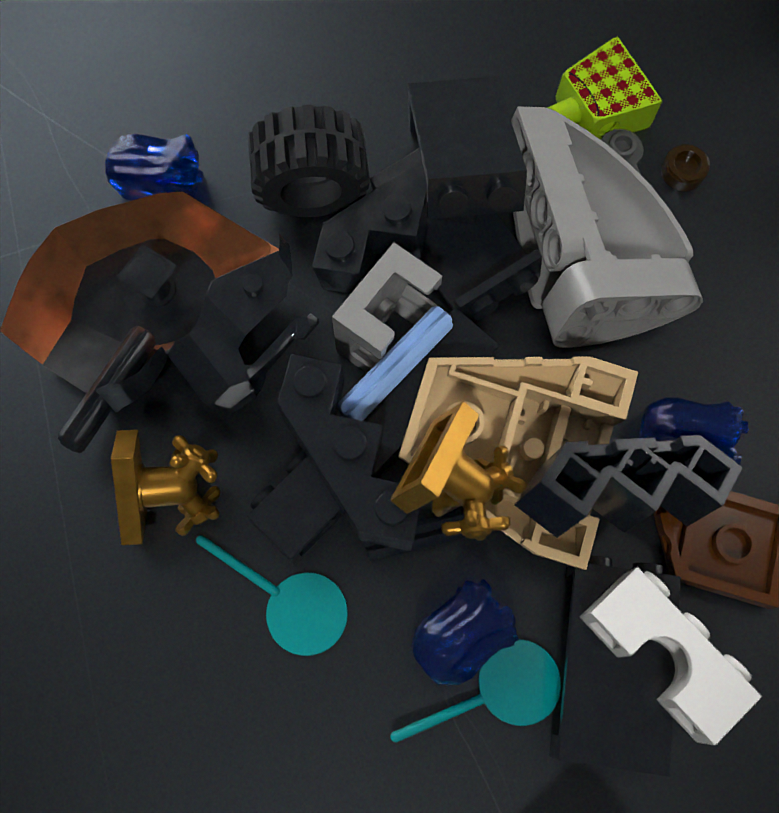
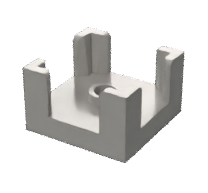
(361, 319)

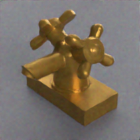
(465, 482)
(161, 486)

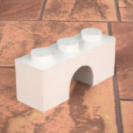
(707, 688)

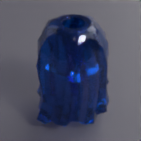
(152, 166)
(679, 417)
(463, 634)

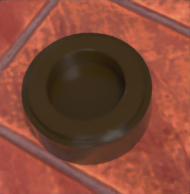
(685, 167)

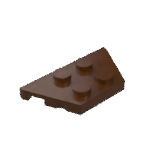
(727, 550)

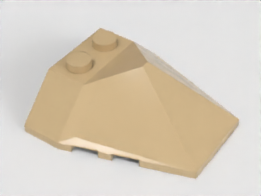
(532, 411)

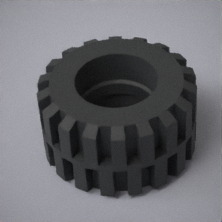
(308, 161)

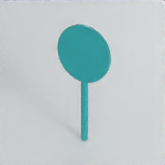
(303, 611)
(514, 684)

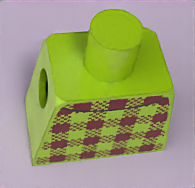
(607, 92)

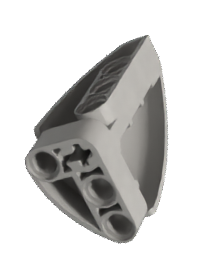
(604, 237)

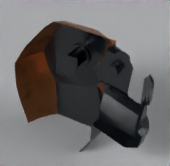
(160, 268)

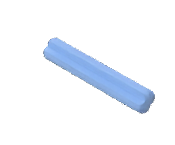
(395, 364)

